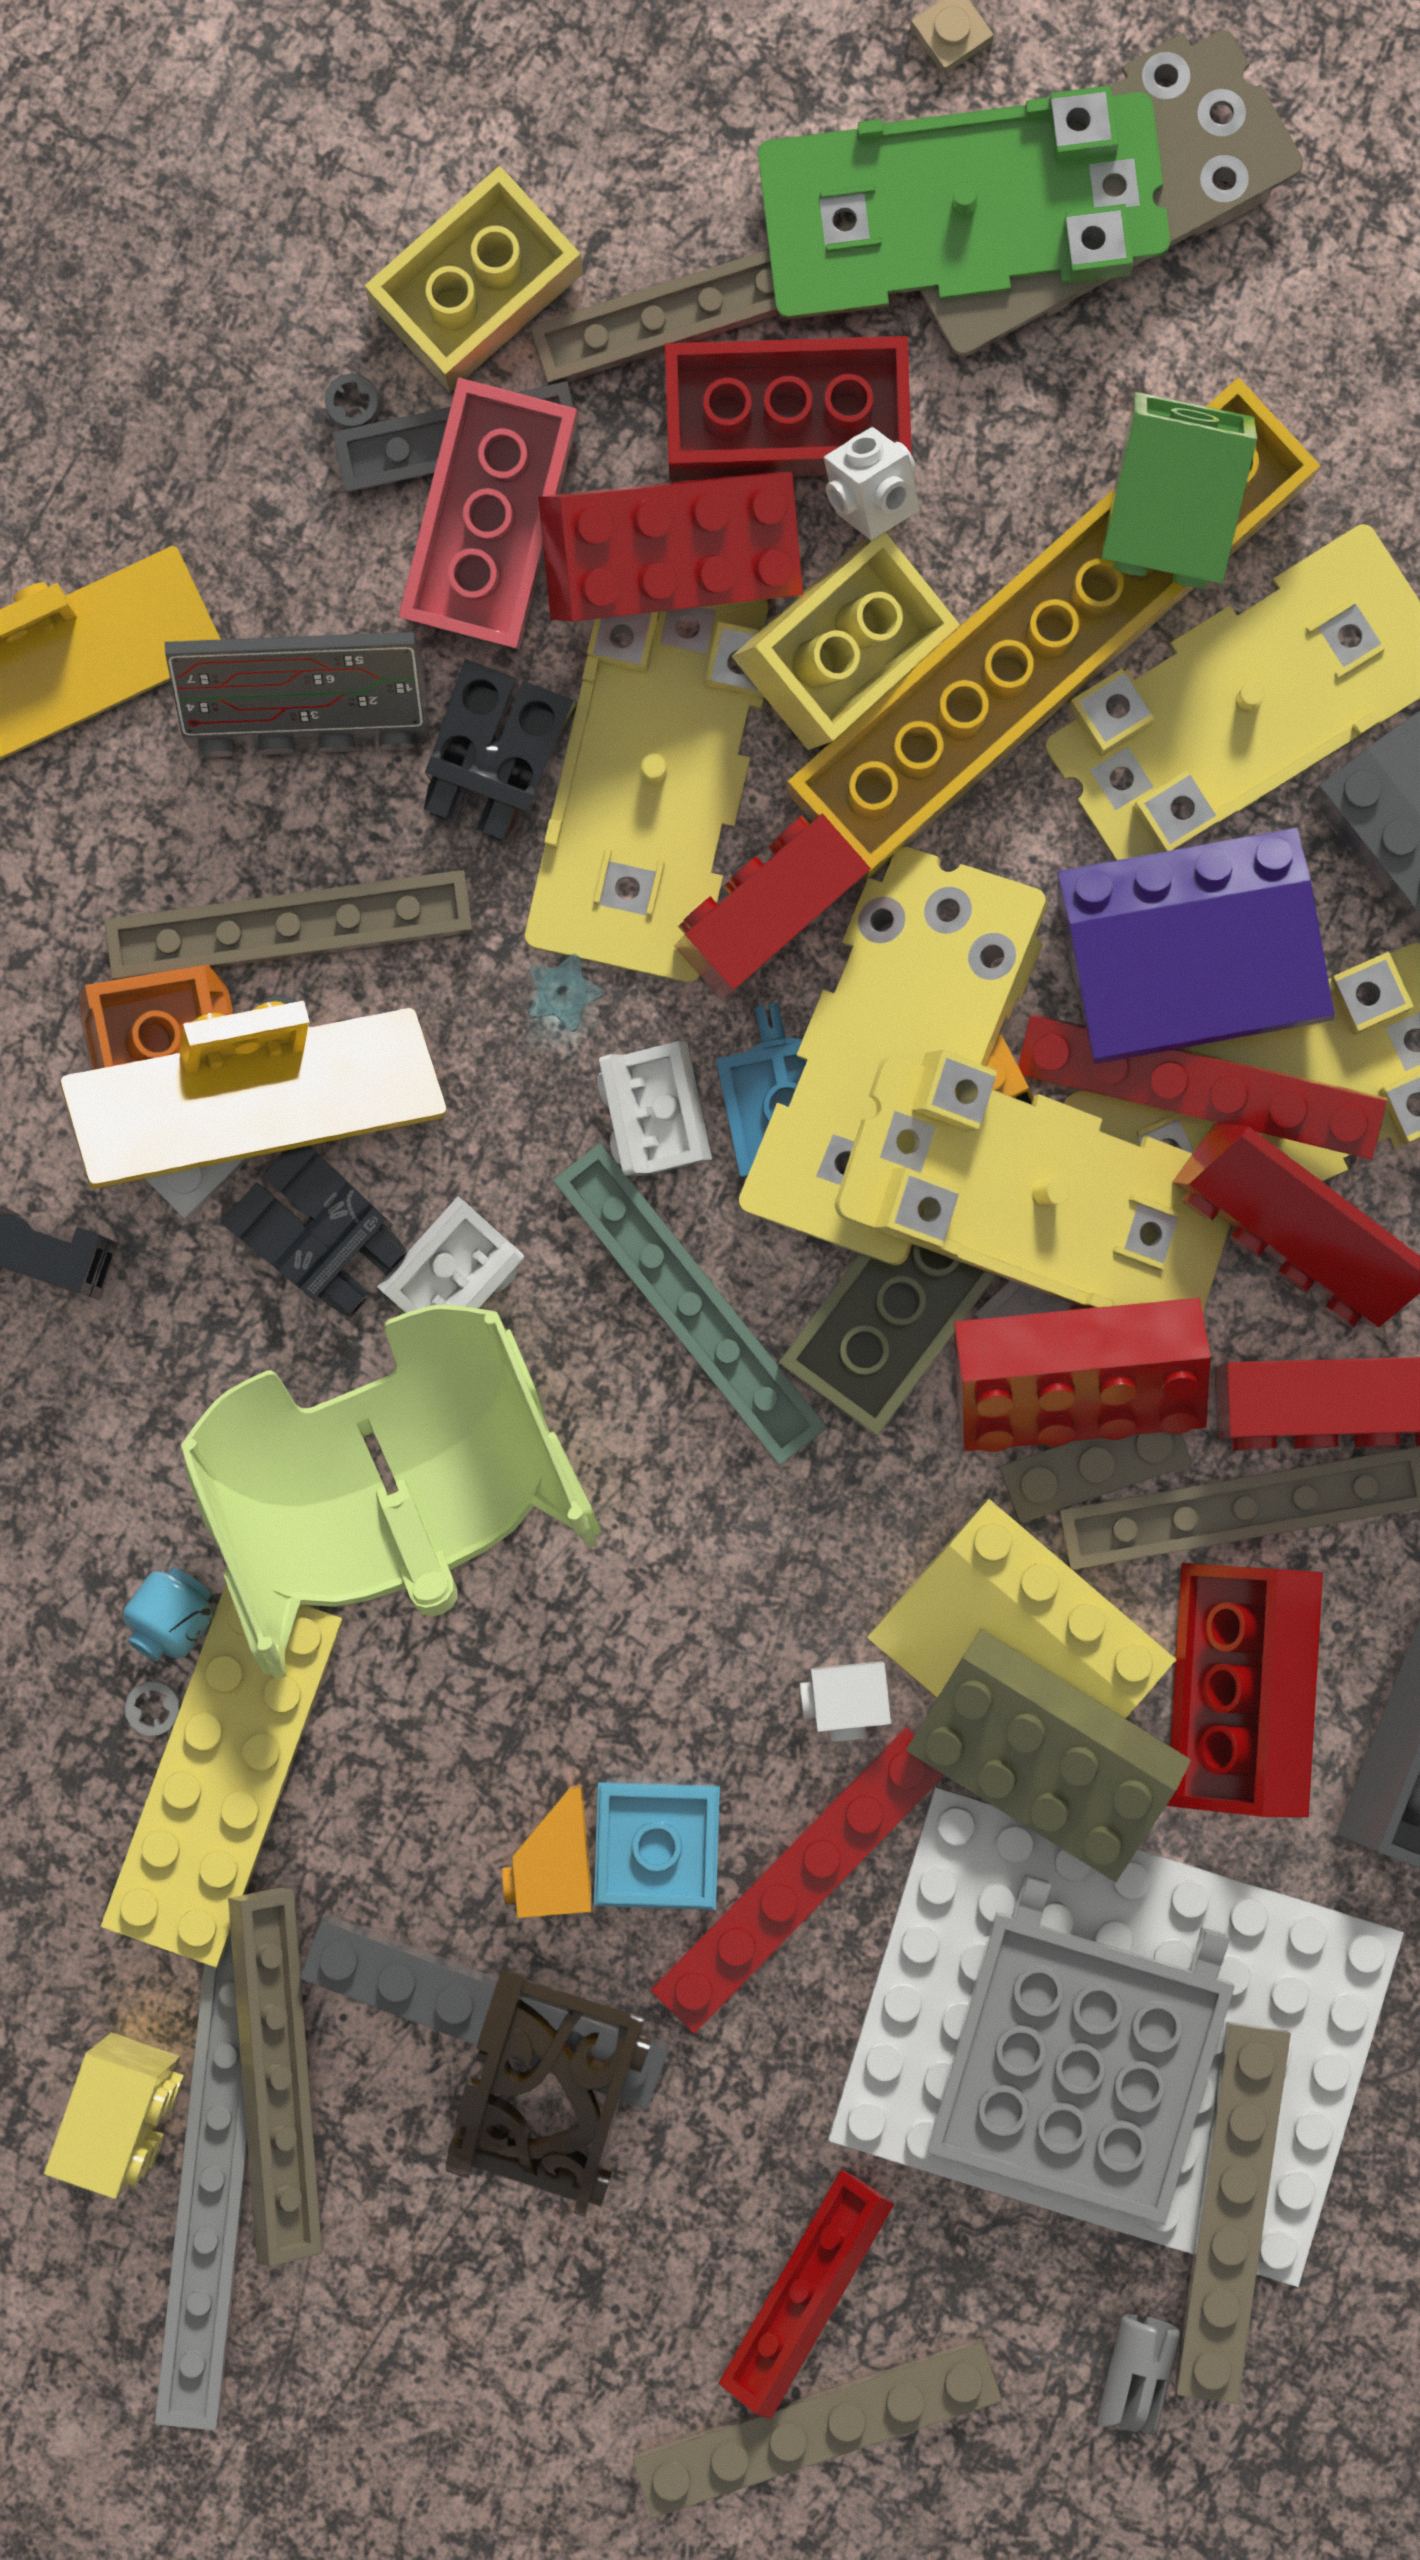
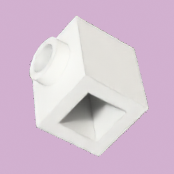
(847, 1699)

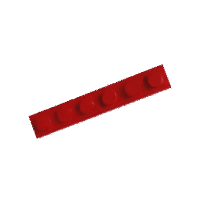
(1209, 1089)
(796, 1883)

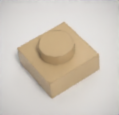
(951, 33)

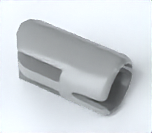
(1139, 2375)

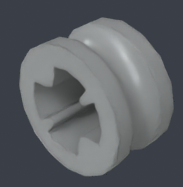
(135, 1713)

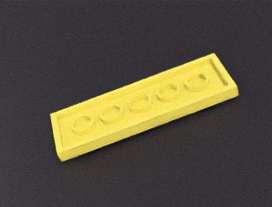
(218, 1786)

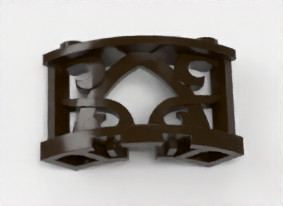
(519, 2031)

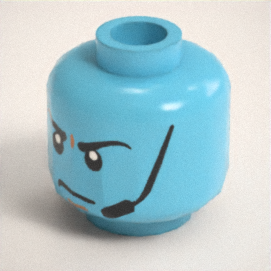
(167, 1614)

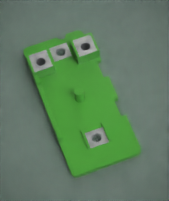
(962, 202)

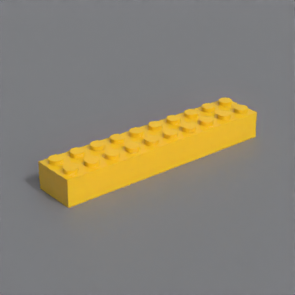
(1015, 665)

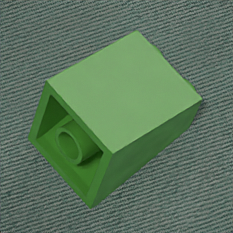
(1178, 490)

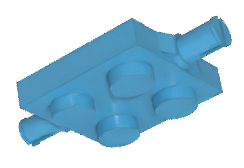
(757, 1082)

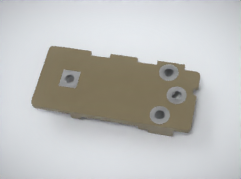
(1194, 152)

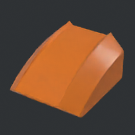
(146, 1013)

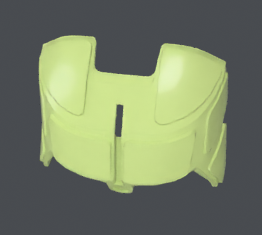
(307, 1510)

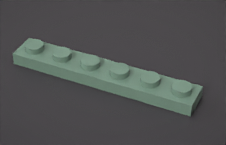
(689, 1304)

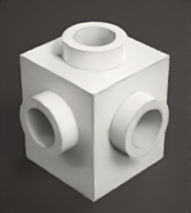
(872, 483)

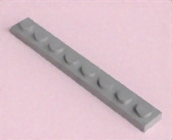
(206, 2215)

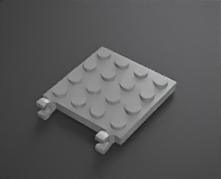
(1081, 2062)

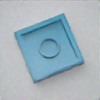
(656, 1845)

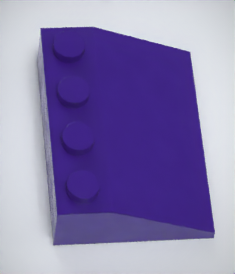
(1194, 945)

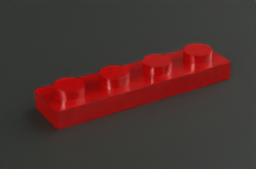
(806, 2294)

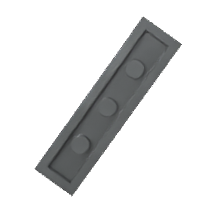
(408, 445)

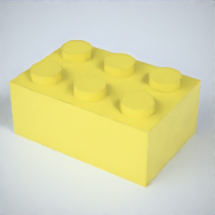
(474, 278)
(846, 641)
(113, 2116)

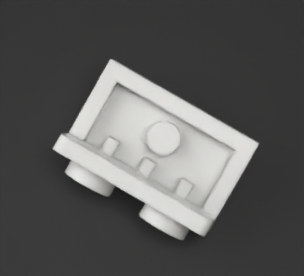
(654, 1109)
(453, 1263)

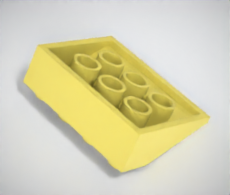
(1028, 1598)

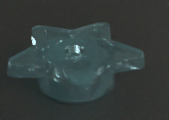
(568, 1008)

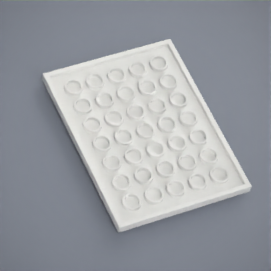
(1290, 1969)

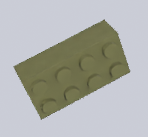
(882, 1332)
(1049, 1755)

